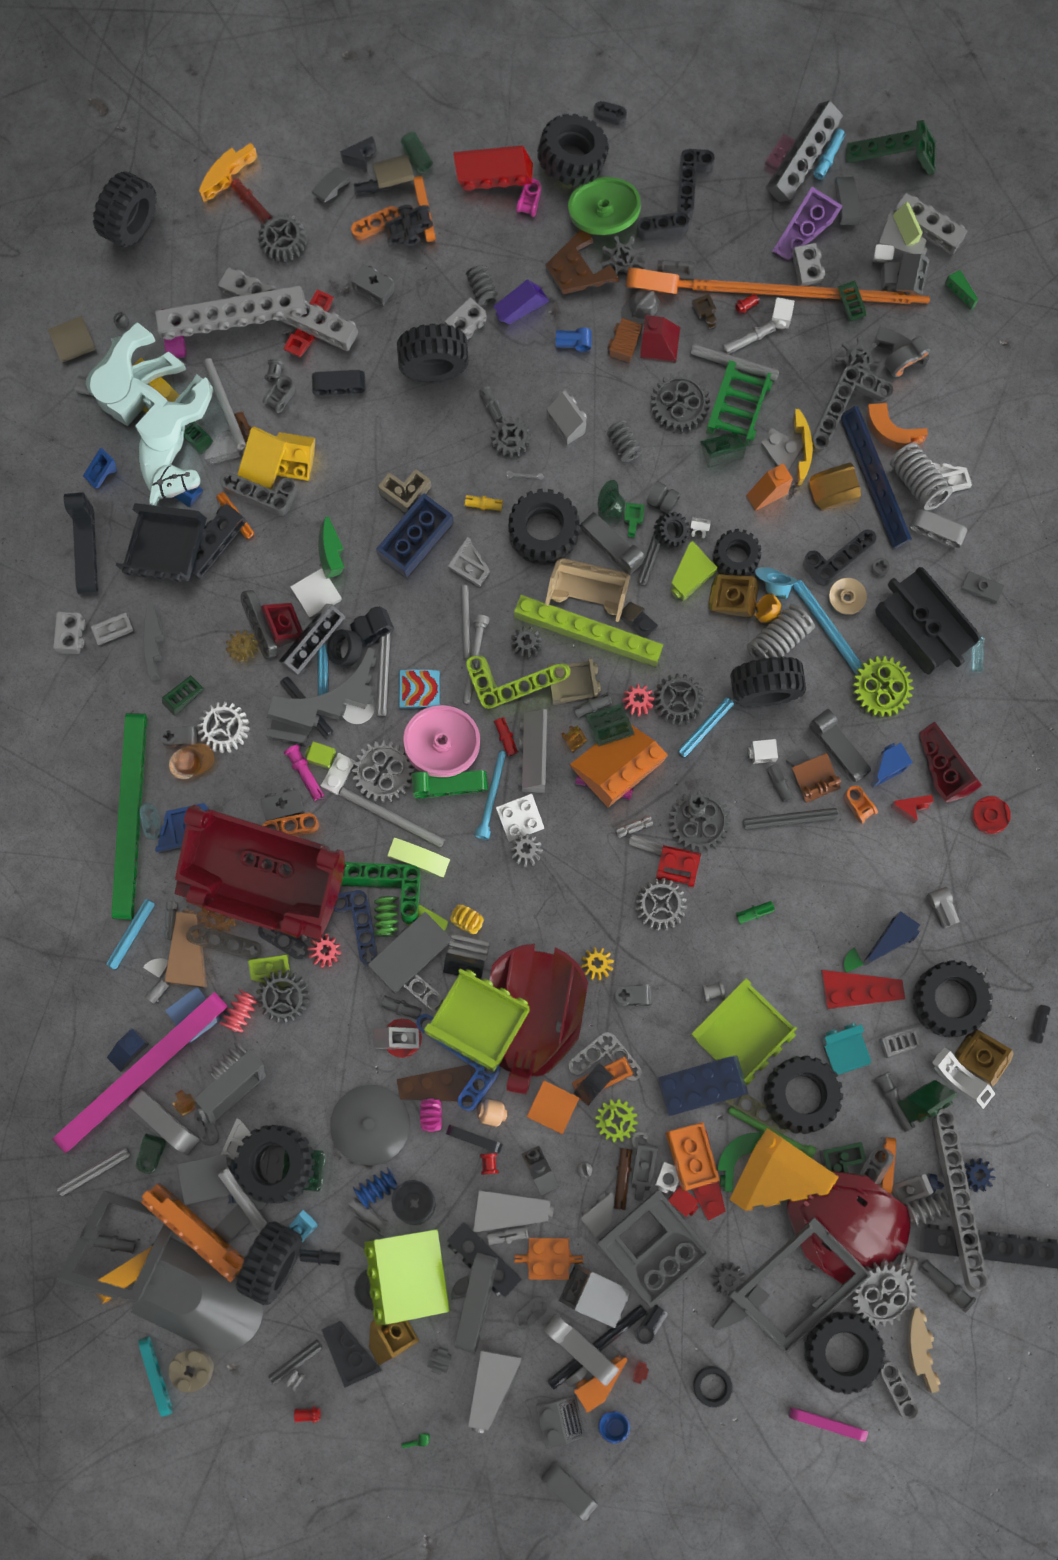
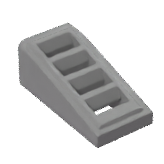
(886, 1046)

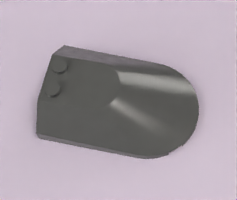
(198, 1302)

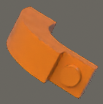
(887, 432)

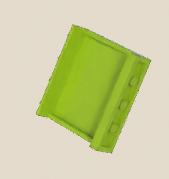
(478, 1020)
(746, 1028)
(406, 1277)

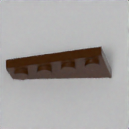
(440, 1084)

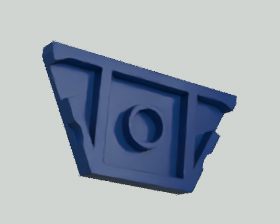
(173, 829)

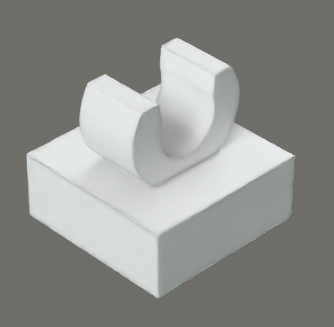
(700, 524)

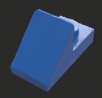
(99, 468)

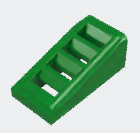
(959, 285)

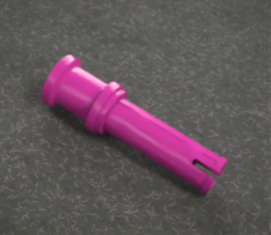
(300, 764)

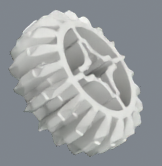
(218, 731)

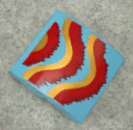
(419, 688)

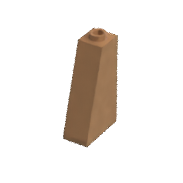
(186, 959)

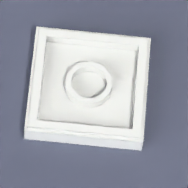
(315, 592)

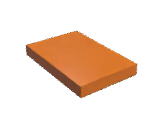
(692, 1156)

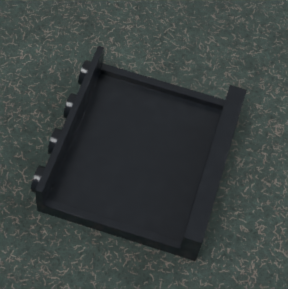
(163, 542)

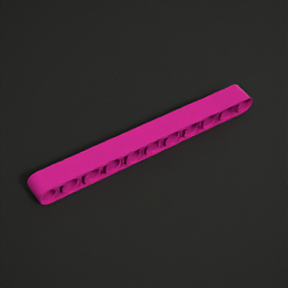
(139, 1072)

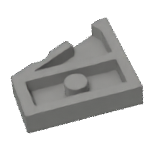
(781, 448)

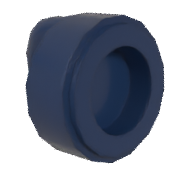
(935, 1184)

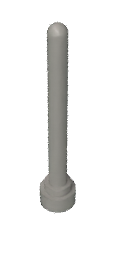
(480, 622)

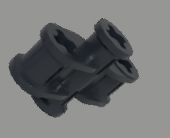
(408, 225)

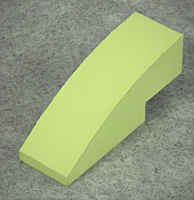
(418, 856)

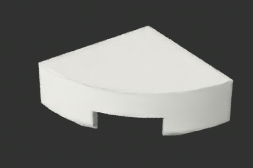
(157, 966)

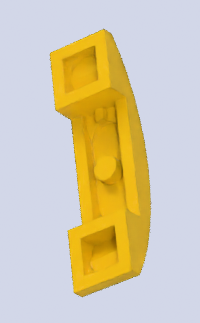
(801, 426)

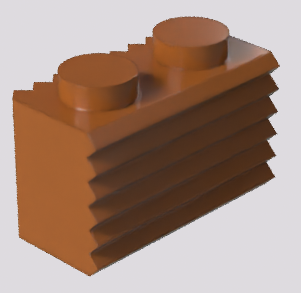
(625, 340)

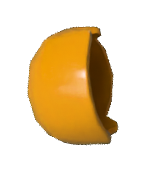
(768, 608)

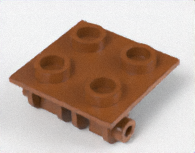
(816, 777)

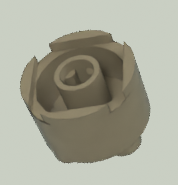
(187, 1381)

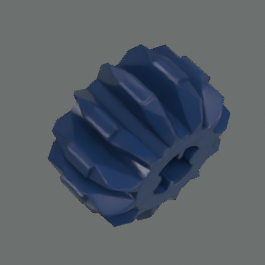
(980, 1182)

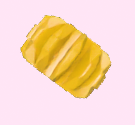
(466, 919)
(601, 958)

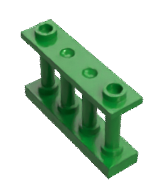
(727, 390)

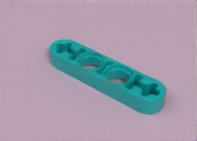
(155, 1376)

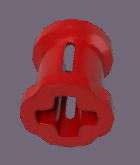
(489, 1163)

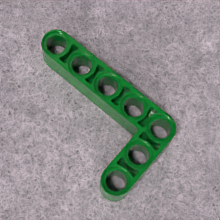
(382, 880)

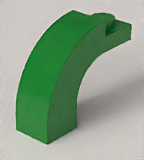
(730, 1155)

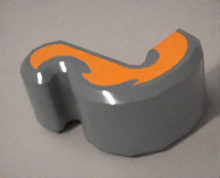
(906, 355)

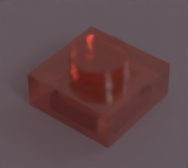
(640, 1372)

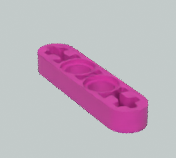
(828, 1424)

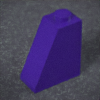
(520, 302)

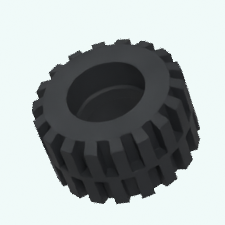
(740, 540)

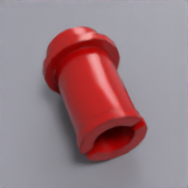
(742, 305)
(304, 1415)

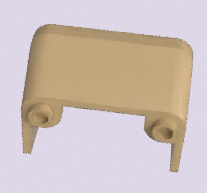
(589, 584)

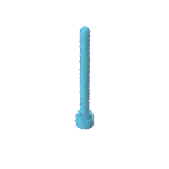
(482, 831)

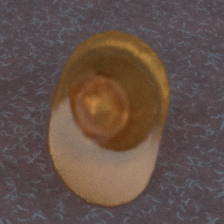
(191, 760)

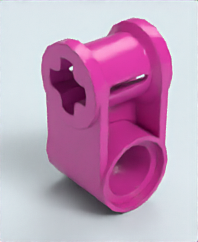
(529, 200)

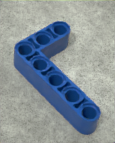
(480, 1074)

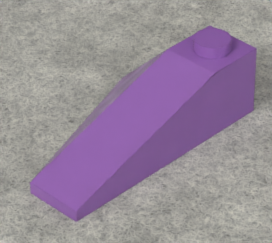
(810, 220)

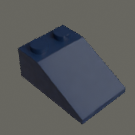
(896, 934)

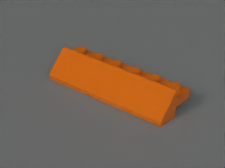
(193, 1231)

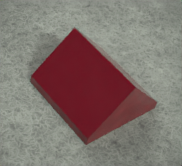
(282, 622)

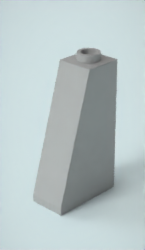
(506, 1210)
(492, 1382)

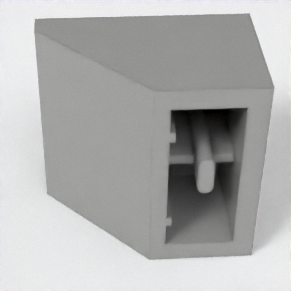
(567, 418)

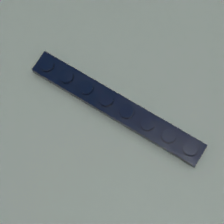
(876, 477)

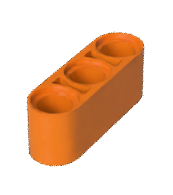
(652, 280)
(298, 820)

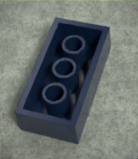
(415, 535)
(703, 1085)

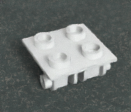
(520, 817)

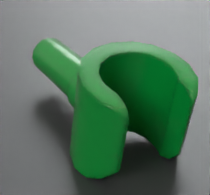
(423, 1440)

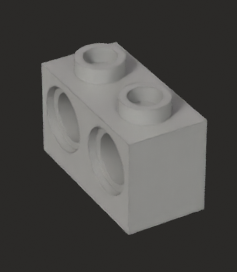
(803, 265)
(462, 318)
(64, 633)

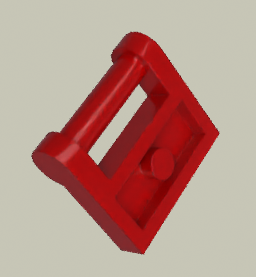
(681, 860)

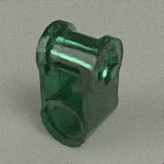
(150, 1151)

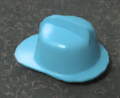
(776, 581)

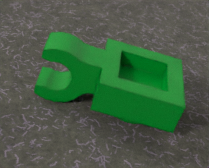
(633, 516)

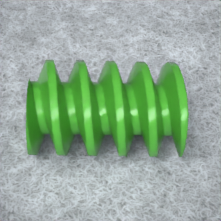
(385, 918)

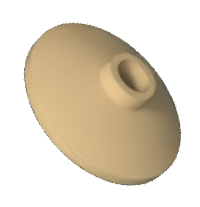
(851, 588)

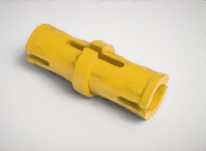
(484, 503)

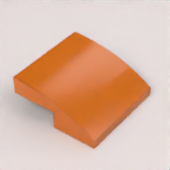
(553, 1107)

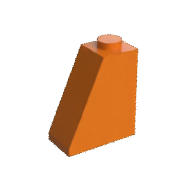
(770, 487)

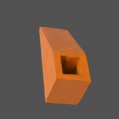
(592, 1391)

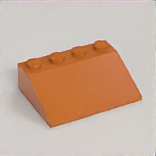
(618, 765)

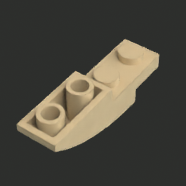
(919, 1341)

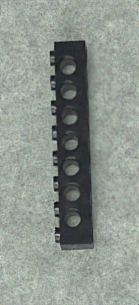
(930, 1244)

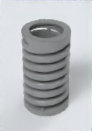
(921, 479)
(781, 634)

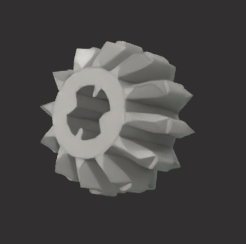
(534, 851)

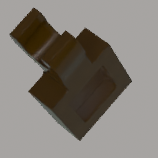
(705, 308)

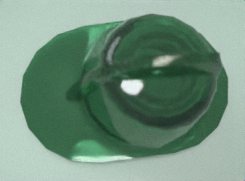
(610, 501)

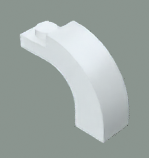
(961, 1079)

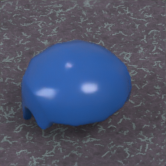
(614, 1427)

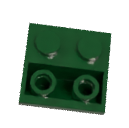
(927, 1101)

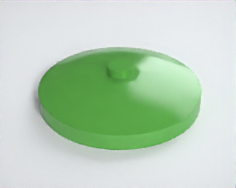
(604, 206)

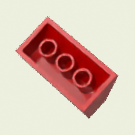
(493, 167)

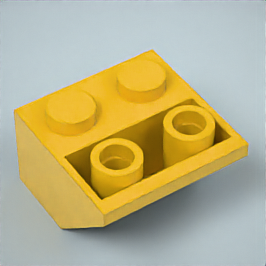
(297, 456)

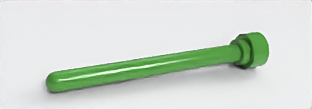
(808, 1150)

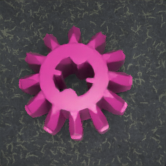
(431, 1115)

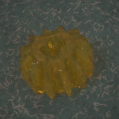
(239, 653)

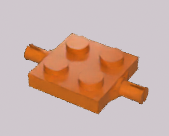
(549, 1259)

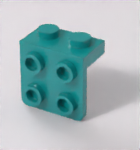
(846, 1049)

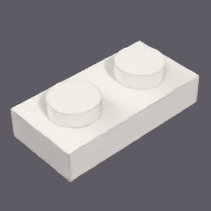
(338, 774)

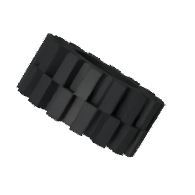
(681, 530)

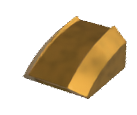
(835, 486)
(734, 595)
(984, 1056)

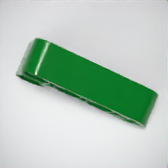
(463, 783)

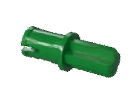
(755, 912)

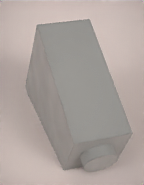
(893, 237)

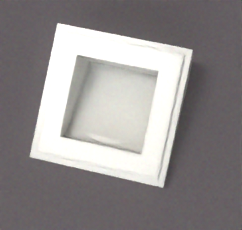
(883, 253)

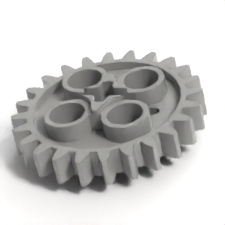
(368, 763)
(884, 1294)

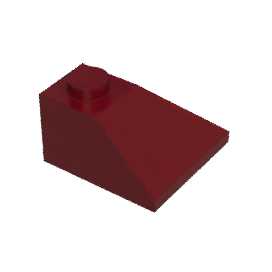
(660, 339)

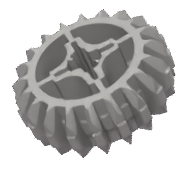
(653, 898)

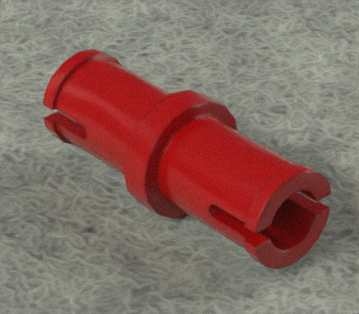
(506, 736)

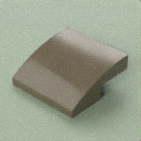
(393, 171)
(71, 339)

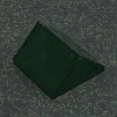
(723, 449)

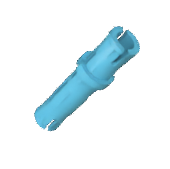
(826, 159)

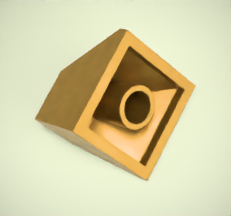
(390, 1340)

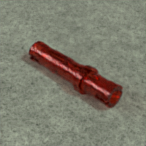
(246, 196)

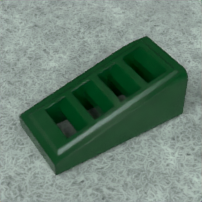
(858, 298)
(202, 442)
(171, 695)

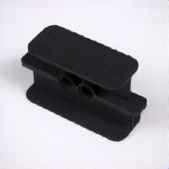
(923, 595)

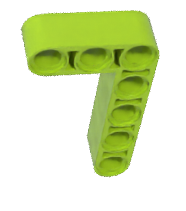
(515, 686)

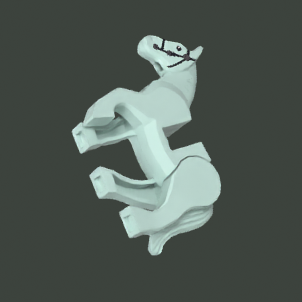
(124, 393)

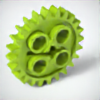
(894, 674)

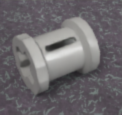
(713, 991)

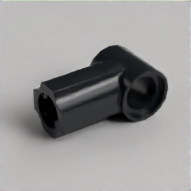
(652, 1323)

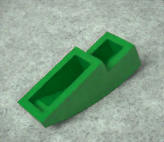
(330, 549)

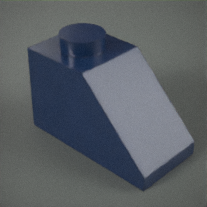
(127, 1049)

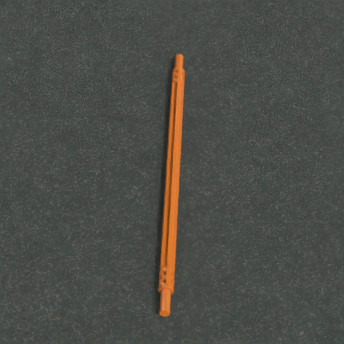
(799, 291)

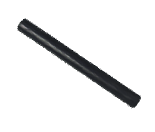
(600, 1344)

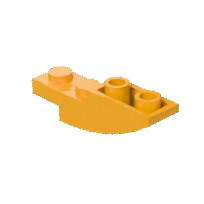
(220, 173)

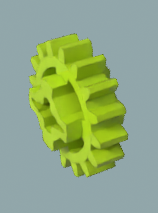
(606, 1123)

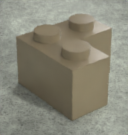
(404, 494)

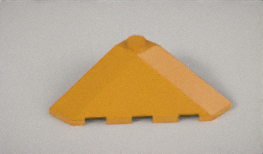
(779, 1173)

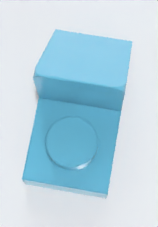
(303, 1224)

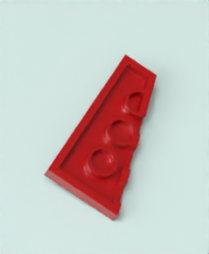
(855, 989)
(710, 1198)

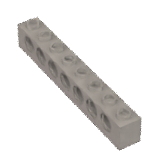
(222, 308)
(342, 338)

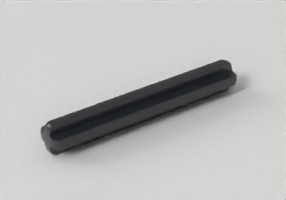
(295, 693)

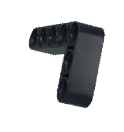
(84, 536)

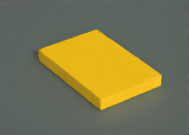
(262, 458)

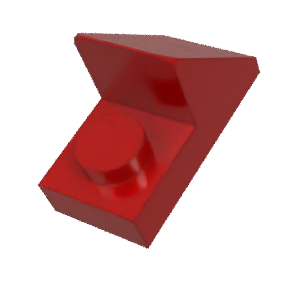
(907, 807)

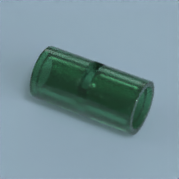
(416, 152)

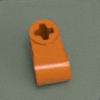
(860, 805)

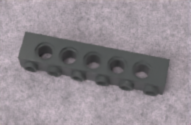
(804, 151)

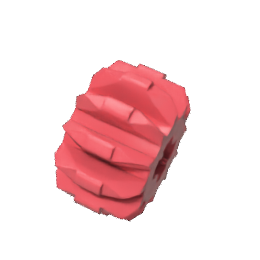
(639, 693)
(319, 945)

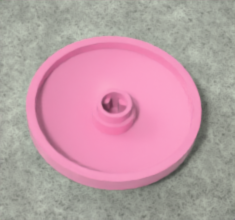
(441, 741)

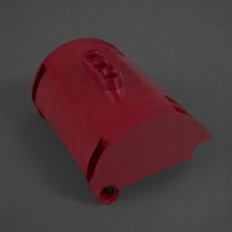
(223, 879)

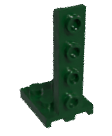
(918, 140)

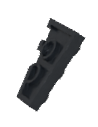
(348, 1355)

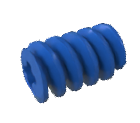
(376, 1188)

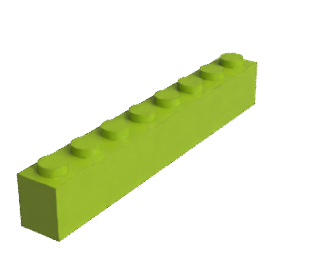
(588, 631)

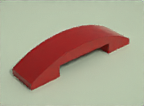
(300, 341)

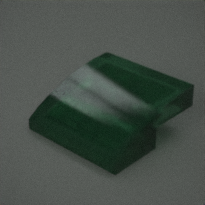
(609, 724)

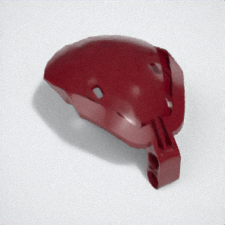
(554, 992)
(868, 1232)

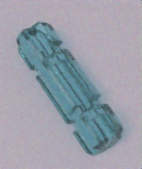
(978, 656)

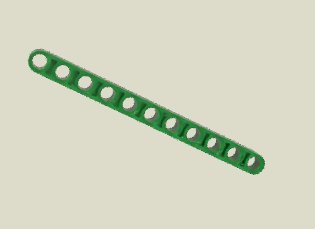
(128, 816)

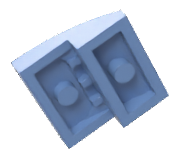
(187, 1005)

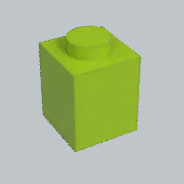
(320, 755)

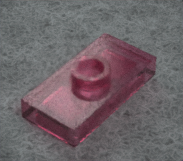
(779, 152)

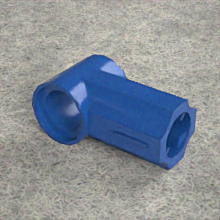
(576, 339)

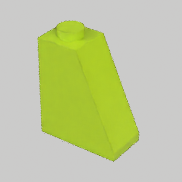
(692, 572)

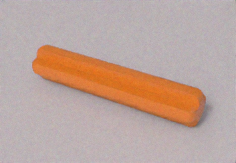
(246, 529)

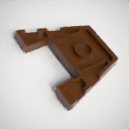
(572, 271)

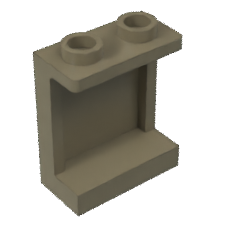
(578, 686)

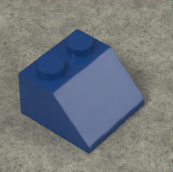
(891, 763)

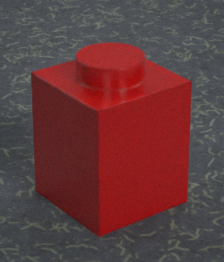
(683, 1202)

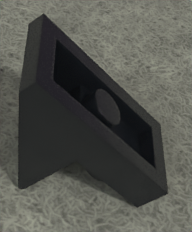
(355, 154)
(637, 620)
(593, 1084)

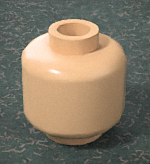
(491, 1112)

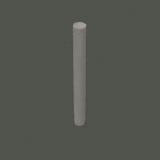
(465, 622)

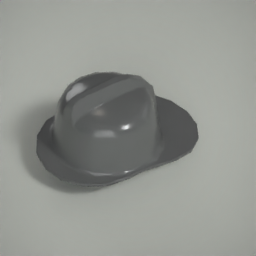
(641, 304)

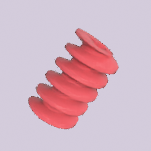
(239, 1012)

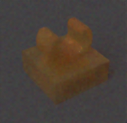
(574, 738)
(184, 1103)

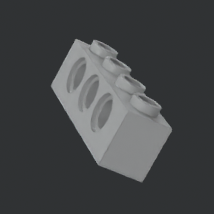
(941, 222)

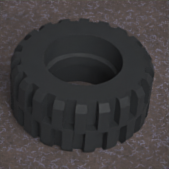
(566, 166)
(124, 209)
(432, 352)
(551, 504)
(768, 681)
(978, 999)
(824, 1079)
(249, 1164)
(269, 1263)
(872, 1358)

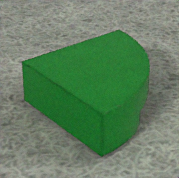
(852, 961)

